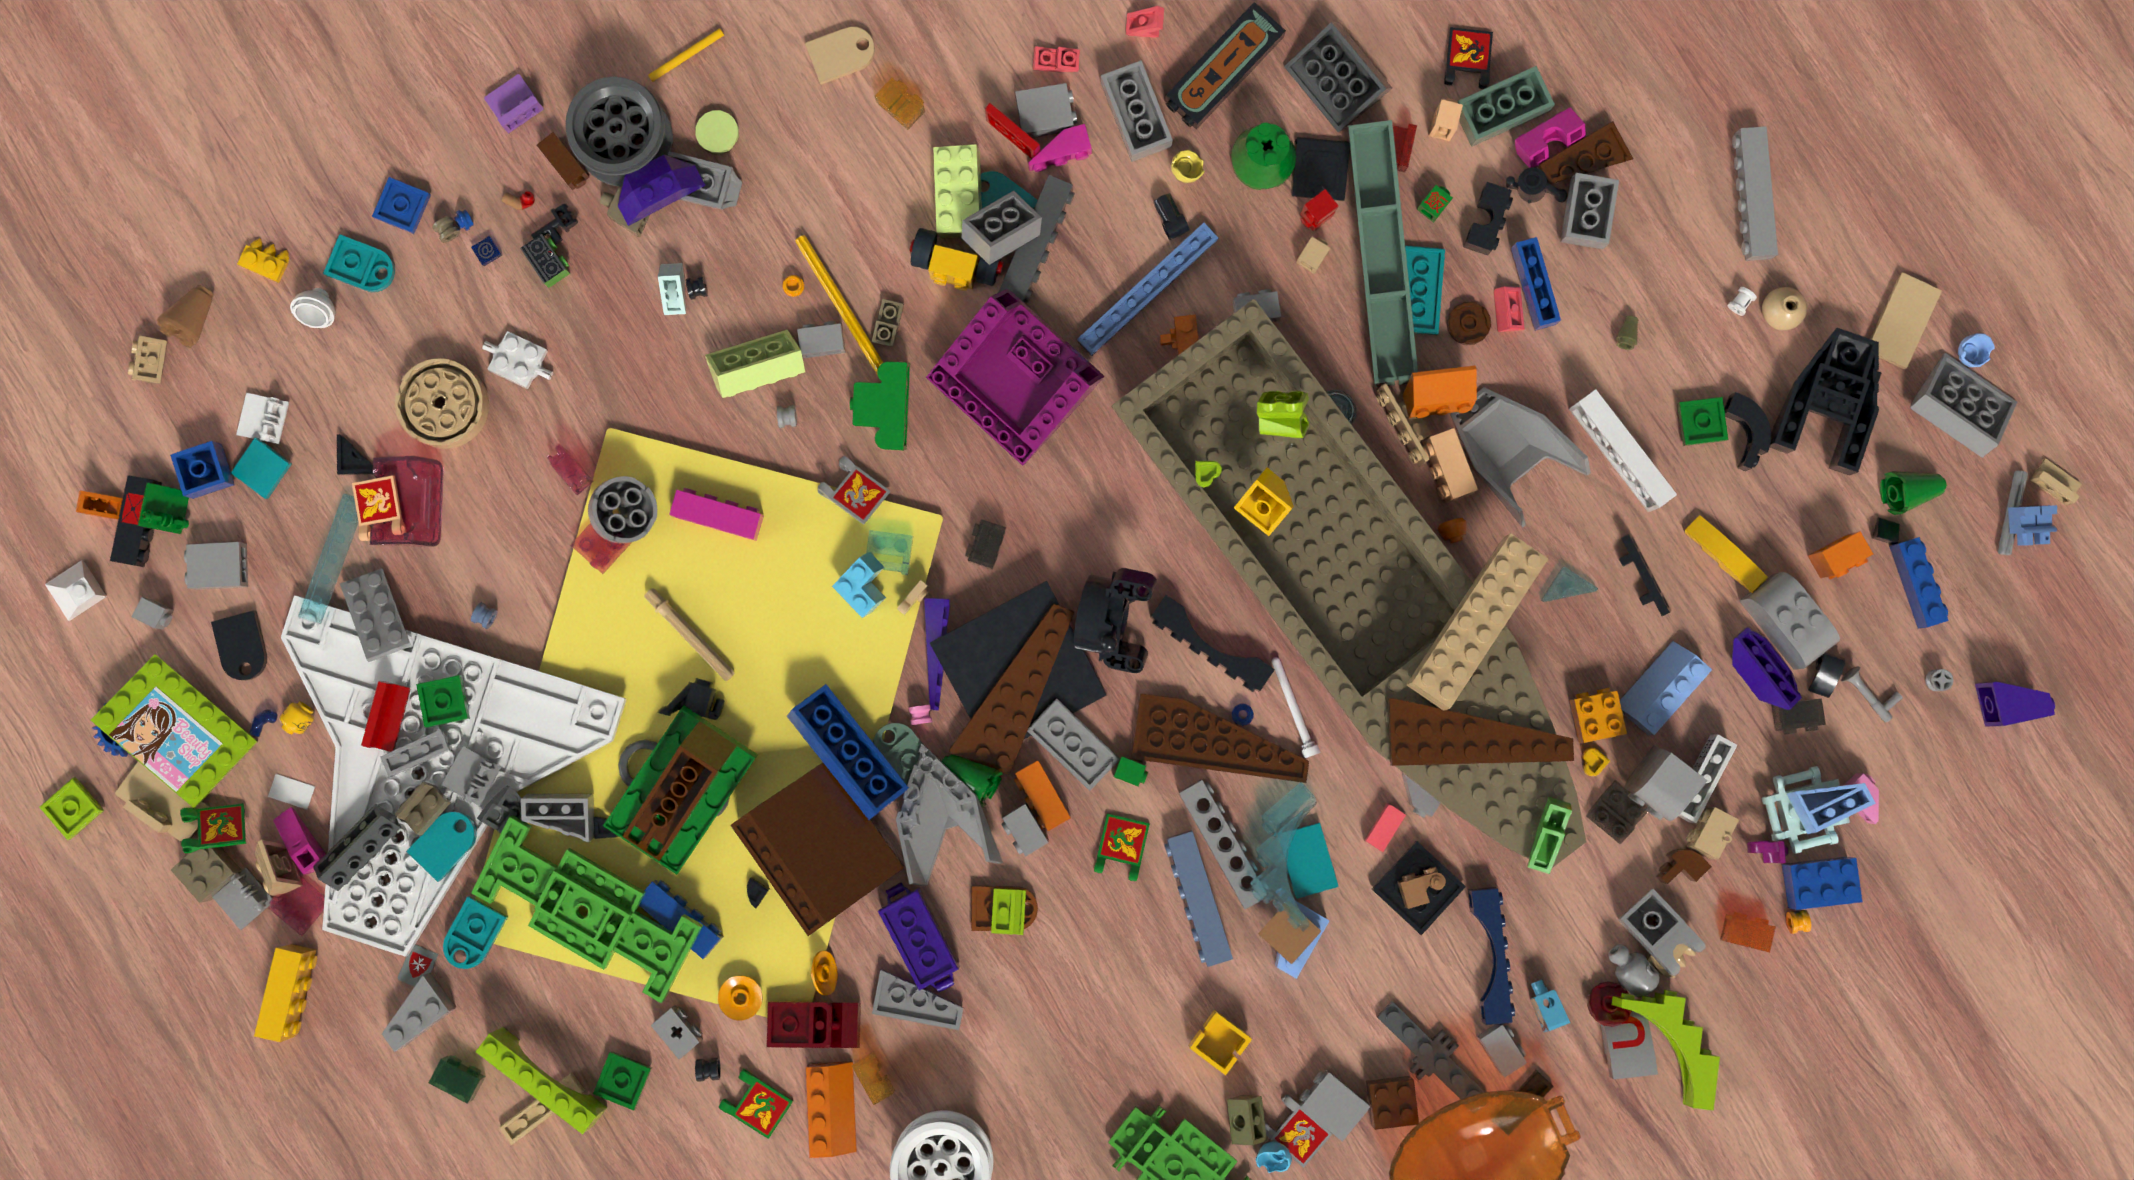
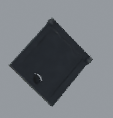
(1320, 166)

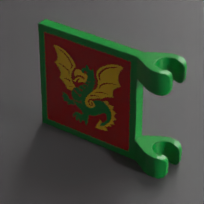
(216, 827)
(1122, 842)
(760, 1106)

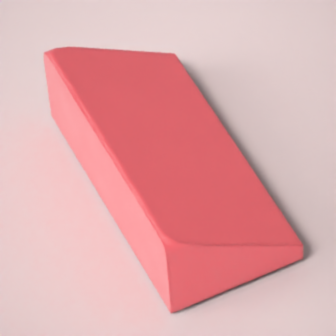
(1509, 309)
(1385, 827)

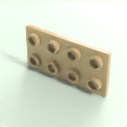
(1410, 429)
(156, 803)

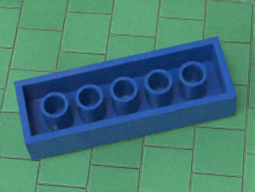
(847, 751)

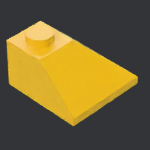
(1266, 502)

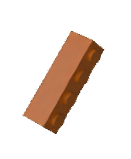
(831, 1109)

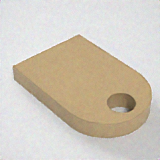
(838, 54)

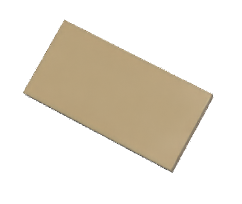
(1904, 319)

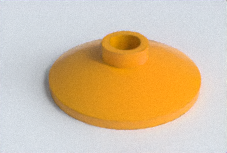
(824, 973)
(729, 1001)

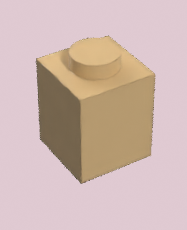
(1313, 254)

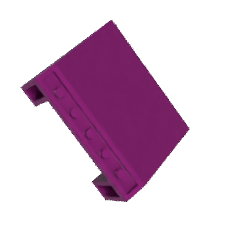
(1014, 375)

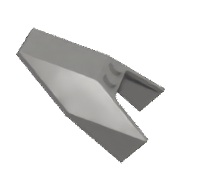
(1509, 441)

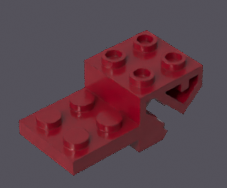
(813, 1025)

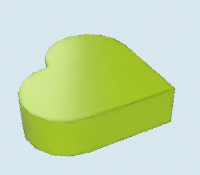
(1206, 471)

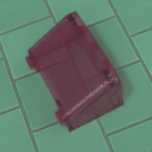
(420, 500)

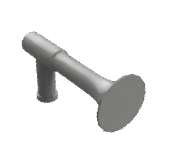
(1881, 709)

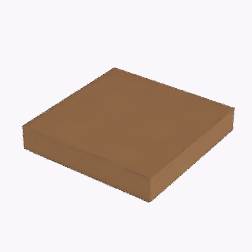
(1287, 939)

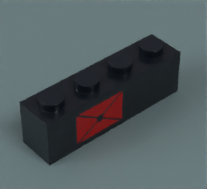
(131, 540)

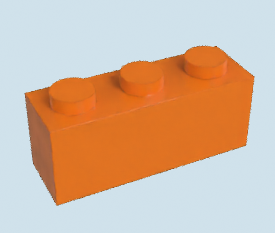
(1041, 796)

